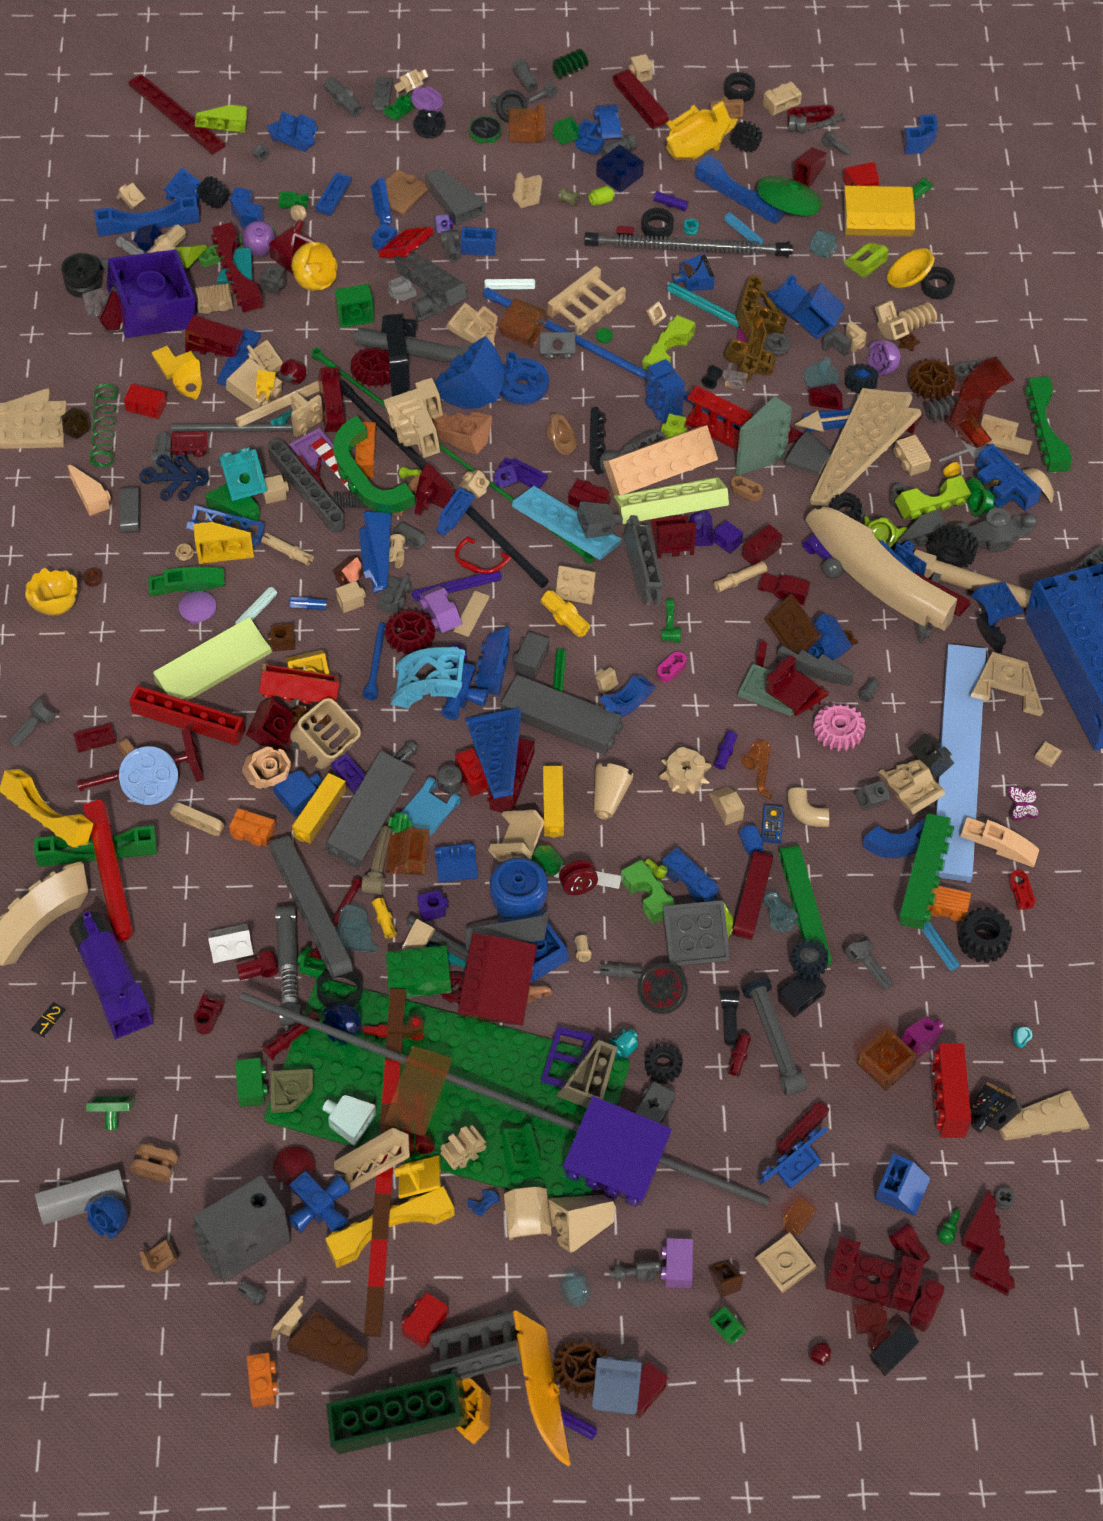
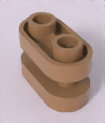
(150, 1153)

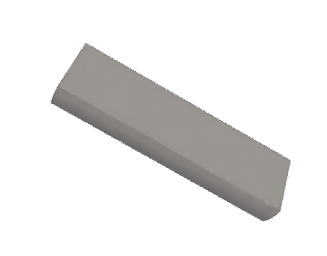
(72, 1198)

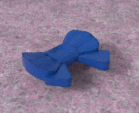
(490, 1197)

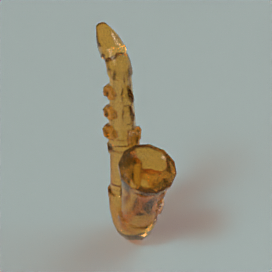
(759, 755)

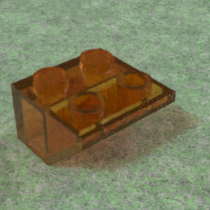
(408, 852)

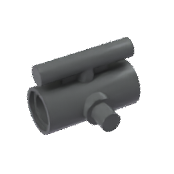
(427, 306)

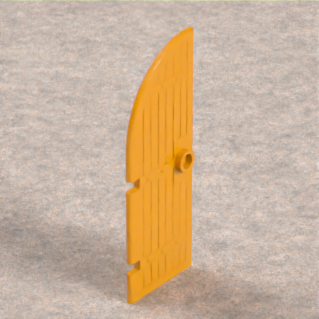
(541, 1384)

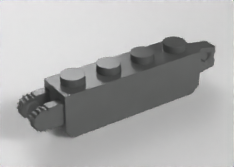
(643, 561)

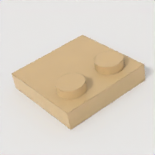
(785, 1262)

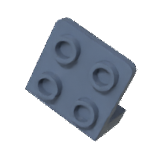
(616, 1385)

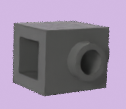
(872, 795)

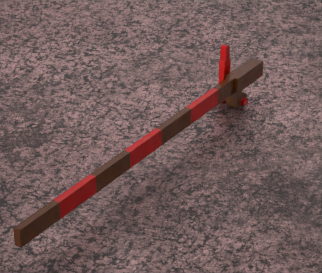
(394, 1032)

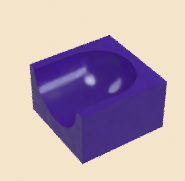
(151, 292)

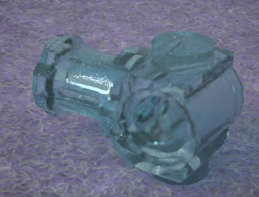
(778, 912)

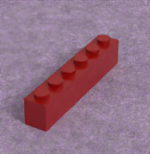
(187, 715)

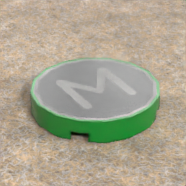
(485, 129)

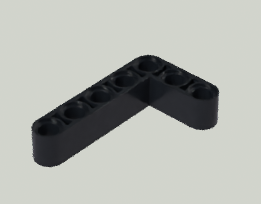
(397, 354)

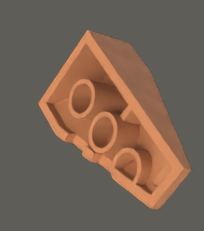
(464, 432)

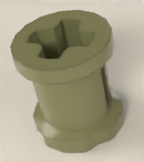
(568, 196)

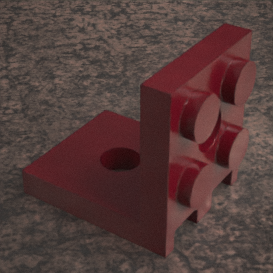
(673, 535)

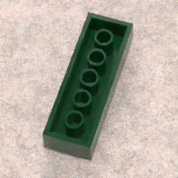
(396, 1413)

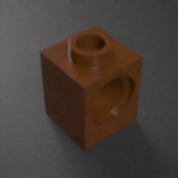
(285, 643)

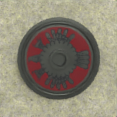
(662, 988)

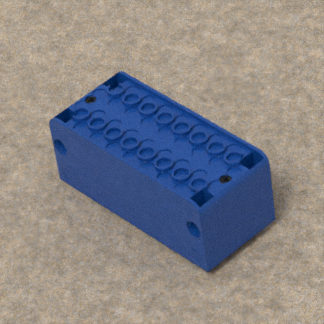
(1068, 626)

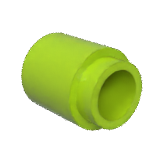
(601, 196)

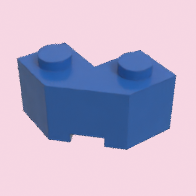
(919, 138)
(243, 207)

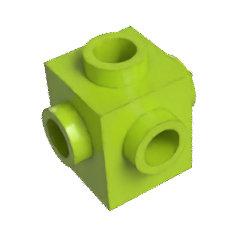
(674, 425)

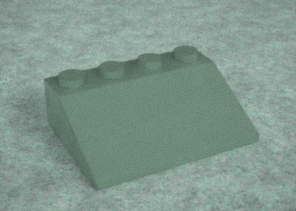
(764, 437)

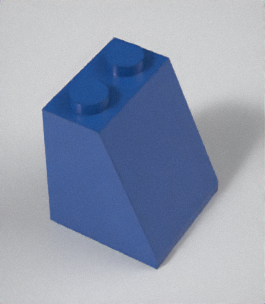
(819, 311)

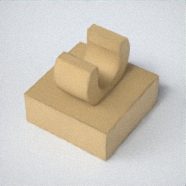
(606, 679)

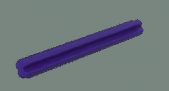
(462, 584)

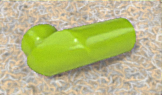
(658, 871)

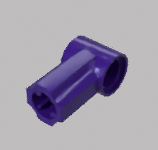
(814, 546)

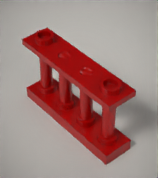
(717, 406)

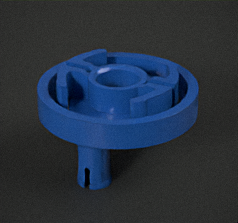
(528, 370)

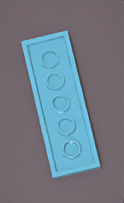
(562, 521)

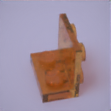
(527, 125)

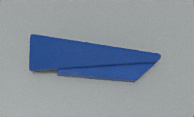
(375, 548)

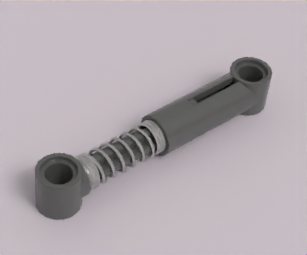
(287, 959)

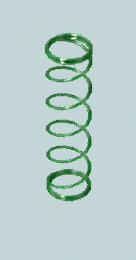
(95, 433)

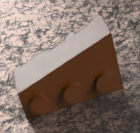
(327, 1344)

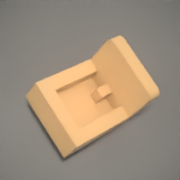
(131, 195)

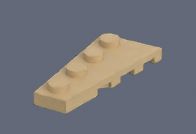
(1045, 1117)

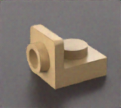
(856, 336)

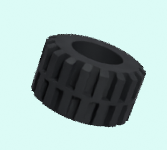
(981, 948)

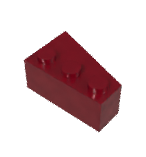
(212, 337)

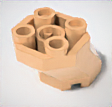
(266, 767)

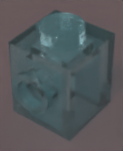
(823, 244)

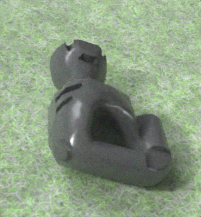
(642, 1271)

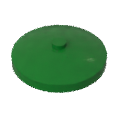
(789, 195)

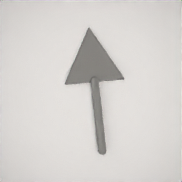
(972, 450)

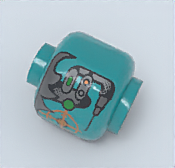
(625, 1041)

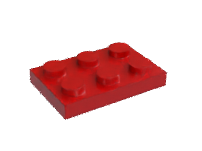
(405, 242)

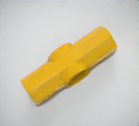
(565, 613)

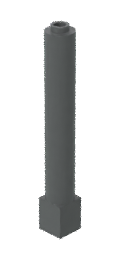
(414, 347)

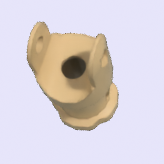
(396, 551)

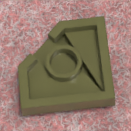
(290, 1089)

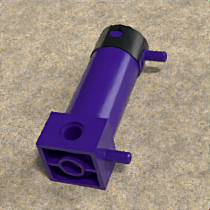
(110, 974)

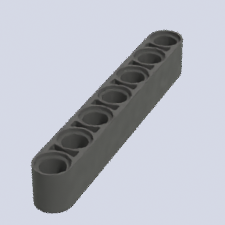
(306, 486)

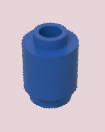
(751, 839)

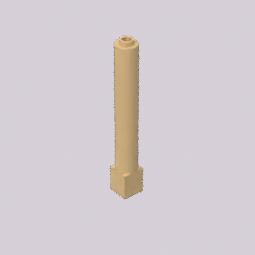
(966, 578)

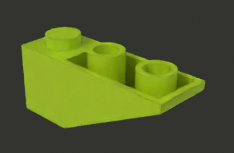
(223, 118)

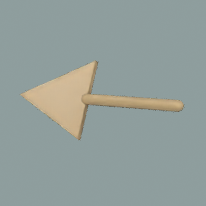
(814, 422)

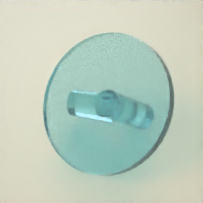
(821, 374)

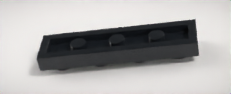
(597, 436)

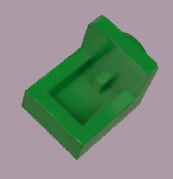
(310, 965)

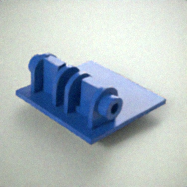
(182, 185)
(906, 554)
(456, 862)

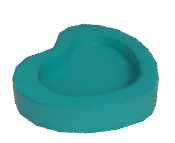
(1021, 1036)

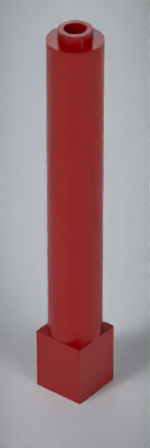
(108, 869)

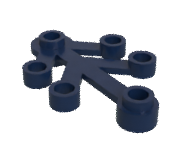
(175, 476)

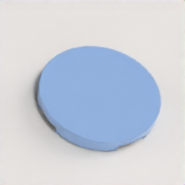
(148, 775)

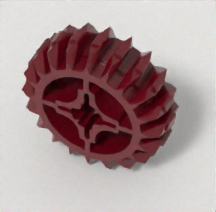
(371, 367)
(411, 625)

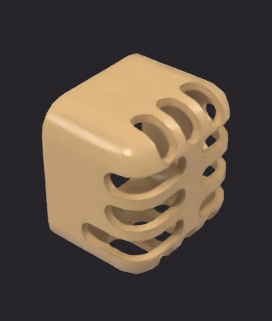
(313, 743)

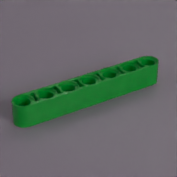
(802, 895)

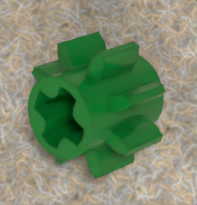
(399, 822)

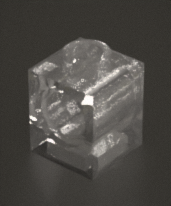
(94, 301)

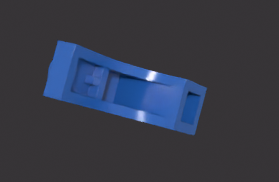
(629, 697)
(893, 845)

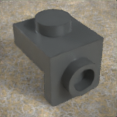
(838, 342)

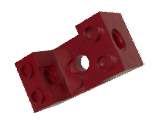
(896, 1282)

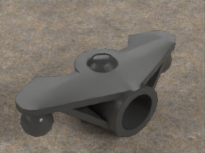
(999, 530)

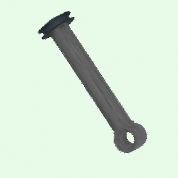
(792, 1080)

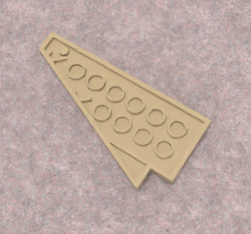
(32, 422)
(869, 431)

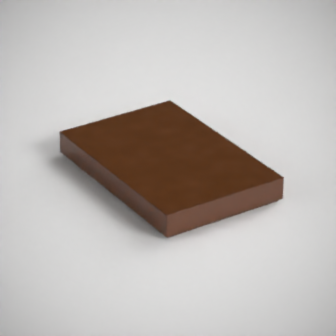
(793, 625)

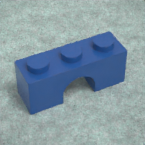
(681, 868)

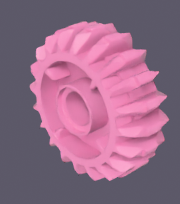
(827, 731)

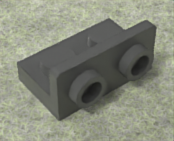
(394, 595)

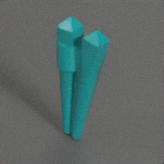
(281, 419)

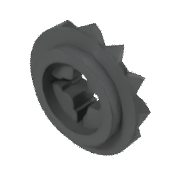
(774, 339)

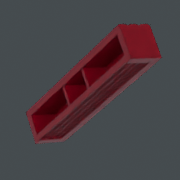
(802, 1128)

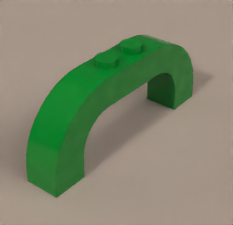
(379, 500)

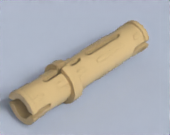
(293, 552)
(734, 579)

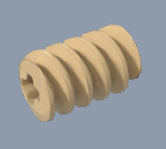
(919, 316)

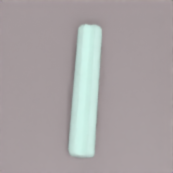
(498, 284)
(258, 605)

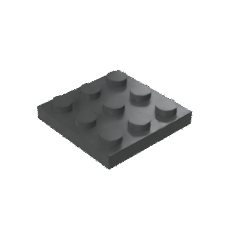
(696, 933)

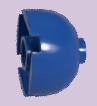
(107, 1215)

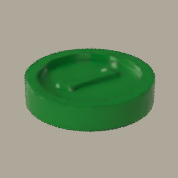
(604, 335)

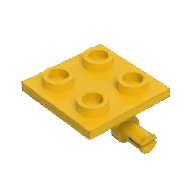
(418, 1176)

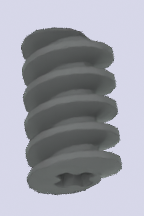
(940, 408)

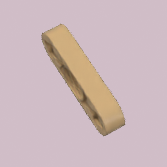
(197, 819)

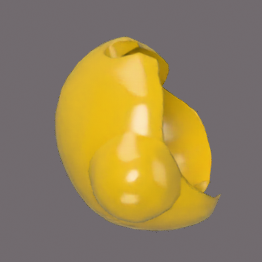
(314, 266)

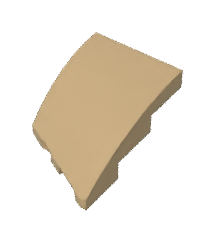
(473, 324)

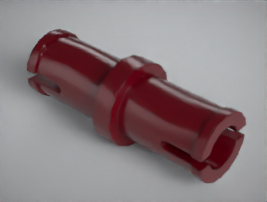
(739, 1055)

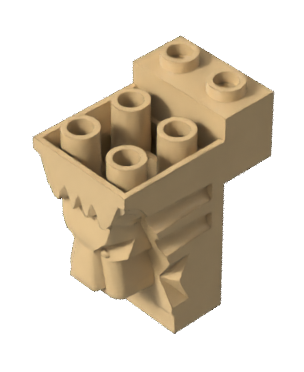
(413, 415)

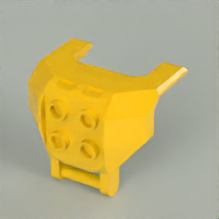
(697, 133)

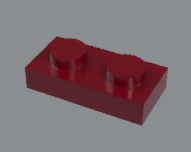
(94, 738)

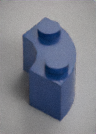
(608, 121)

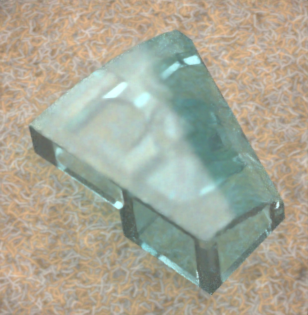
(354, 930)

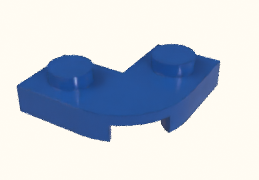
(587, 141)

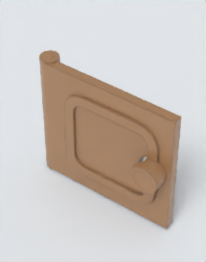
(401, 194)

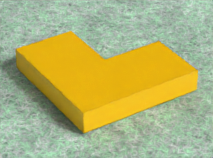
(168, 362)

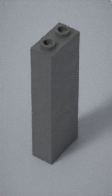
(563, 715)
(369, 809)

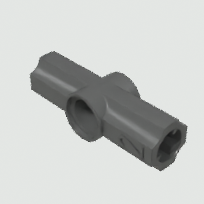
(343, 97)
(162, 447)

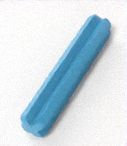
(742, 228)
(940, 946)

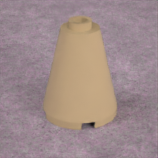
(610, 788)

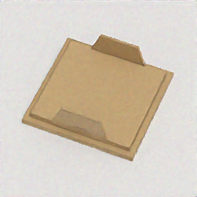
(289, 1321)

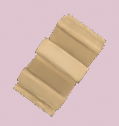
(463, 1147)

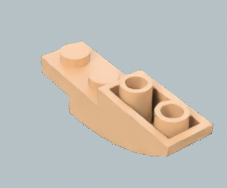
(1005, 841)

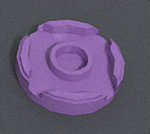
(426, 99)

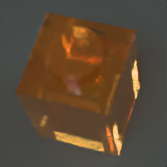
(798, 1216)

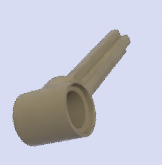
(374, 881)

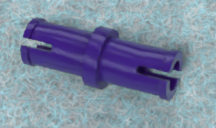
(670, 200)
(725, 750)

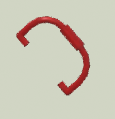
(476, 569)

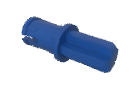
(307, 603)

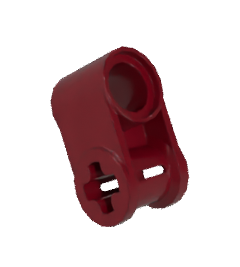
(209, 1010)

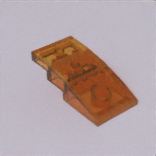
(418, 1091)

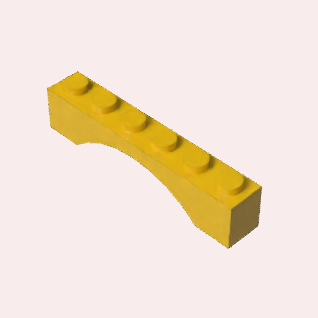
(21, 790)
(429, 1208)

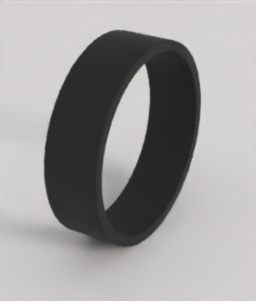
(327, 1001)

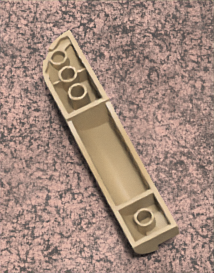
(879, 570)

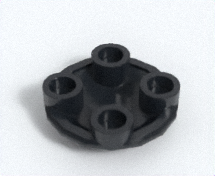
(429, 123)

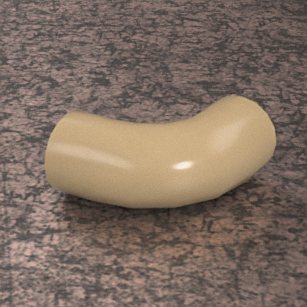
(804, 811)

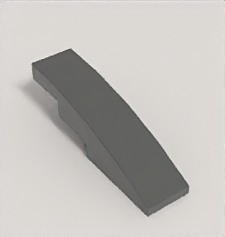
(821, 668)

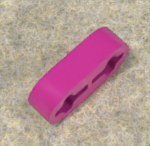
(669, 664)

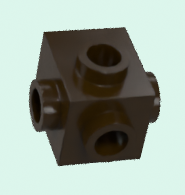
(75, 423)

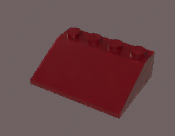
(497, 979)

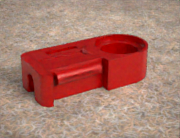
(1022, 892)

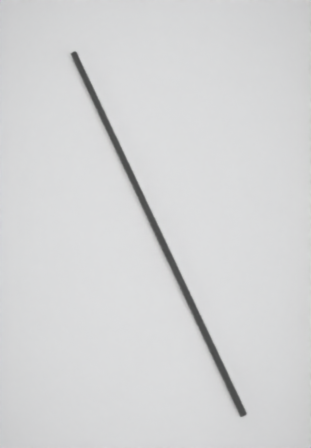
(490, 1093)

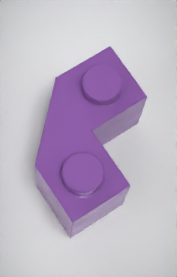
(443, 612)

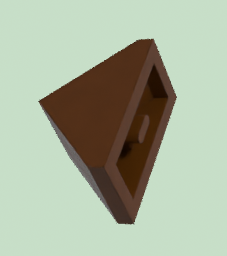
(726, 1278)

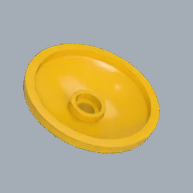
(910, 268)

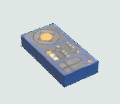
(772, 824)

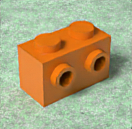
(261, 1380)

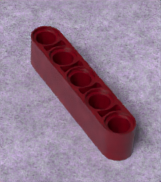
(640, 99)
(753, 895)

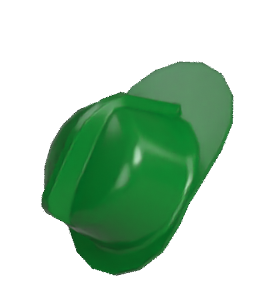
(981, 499)

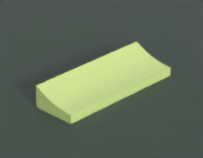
(672, 499)
(212, 661)

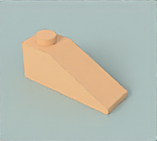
(90, 491)

